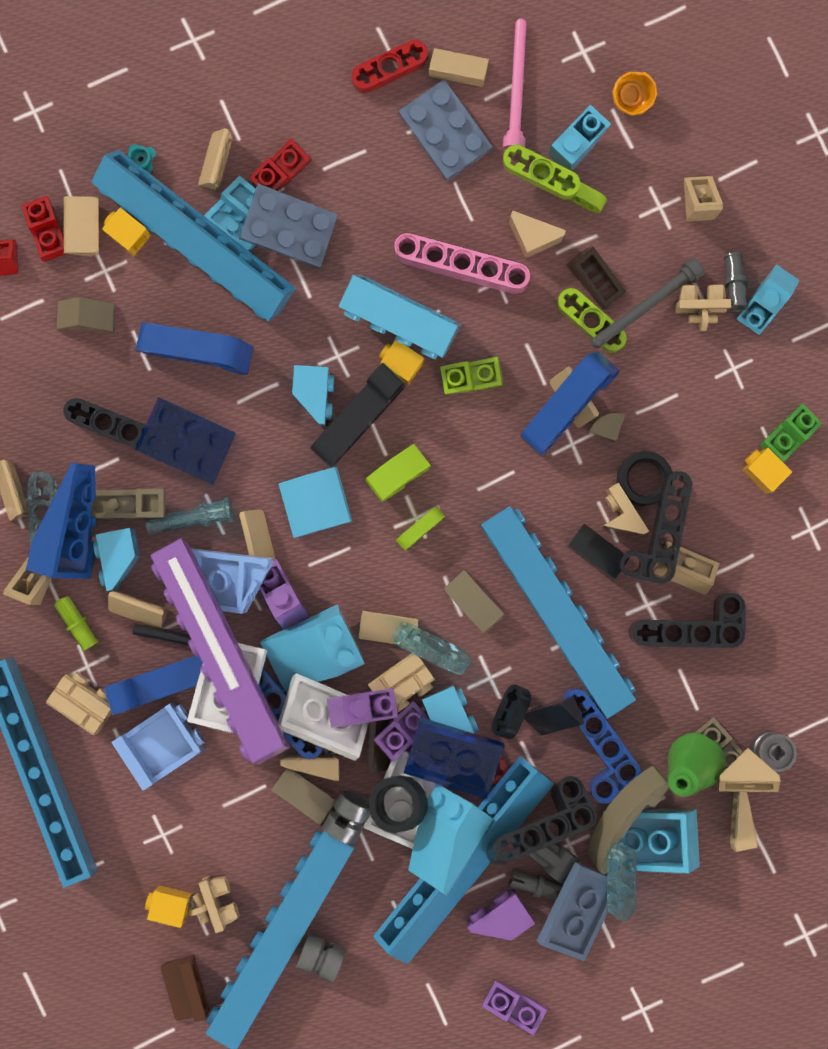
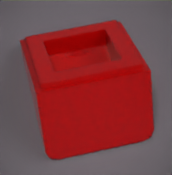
(8, 257)

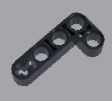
(118, 427)
(348, 427)
(661, 526)
(687, 627)
(540, 829)

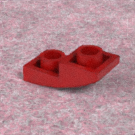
(282, 167)
(45, 228)

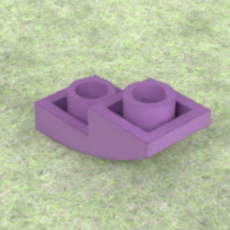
(400, 731)
(515, 1006)

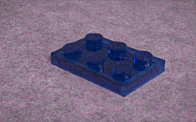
(185, 441)
(453, 758)

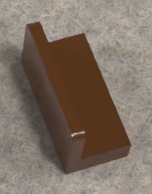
(185, 989)

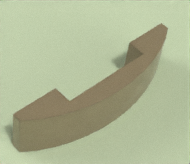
(129, 504)
(622, 812)

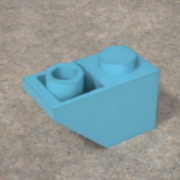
(579, 138)
(768, 299)
(312, 389)
(118, 556)
(447, 708)

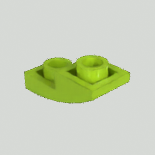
(471, 376)
(397, 472)

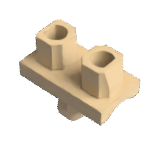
(715, 303)
(219, 915)

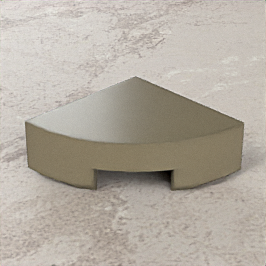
(608, 426)

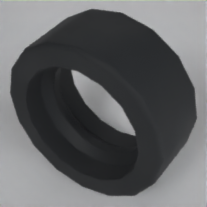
(623, 472)
(377, 809)

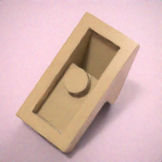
(629, 519)

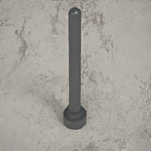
(691, 272)

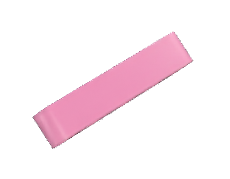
(451, 253)

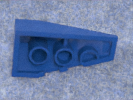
(64, 537)

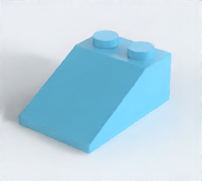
(314, 648)
(446, 838)
(665, 840)

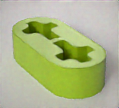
(420, 528)

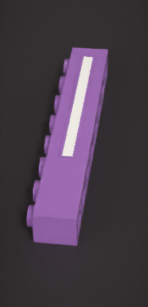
(219, 651)

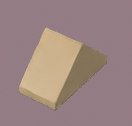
(701, 199)
(534, 234)
(27, 586)
(749, 774)

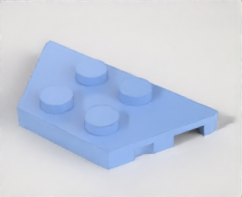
(233, 577)

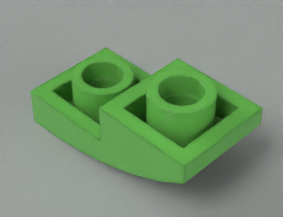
(792, 432)

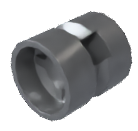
(774, 749)
(346, 819)
(321, 958)

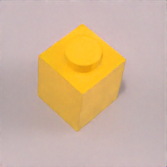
(126, 231)
(402, 360)
(766, 470)
(168, 906)

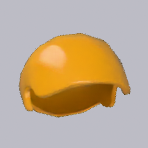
(634, 93)

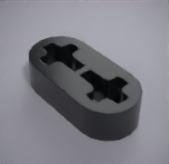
(511, 712)

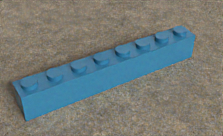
(192, 235)
(558, 612)
(42, 779)
(427, 907)
(278, 942)

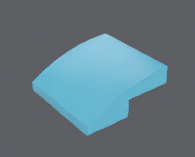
(232, 210)
(315, 502)

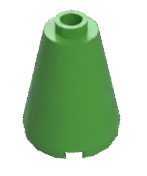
(694, 764)

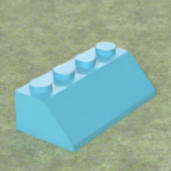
(399, 315)

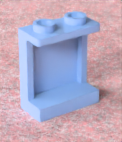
(159, 745)

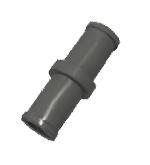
(736, 281)
(537, 886)

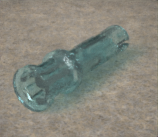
(202, 515)

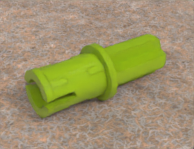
(75, 623)

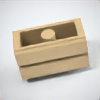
(406, 678)
(81, 702)

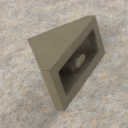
(85, 315)

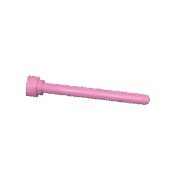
(514, 135)

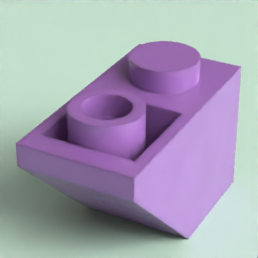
(282, 597)
(362, 708)
(503, 918)

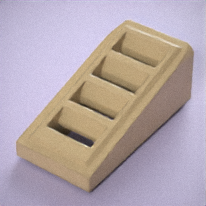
(322, 766)
(742, 825)

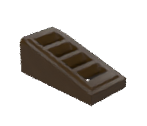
(588, 283)

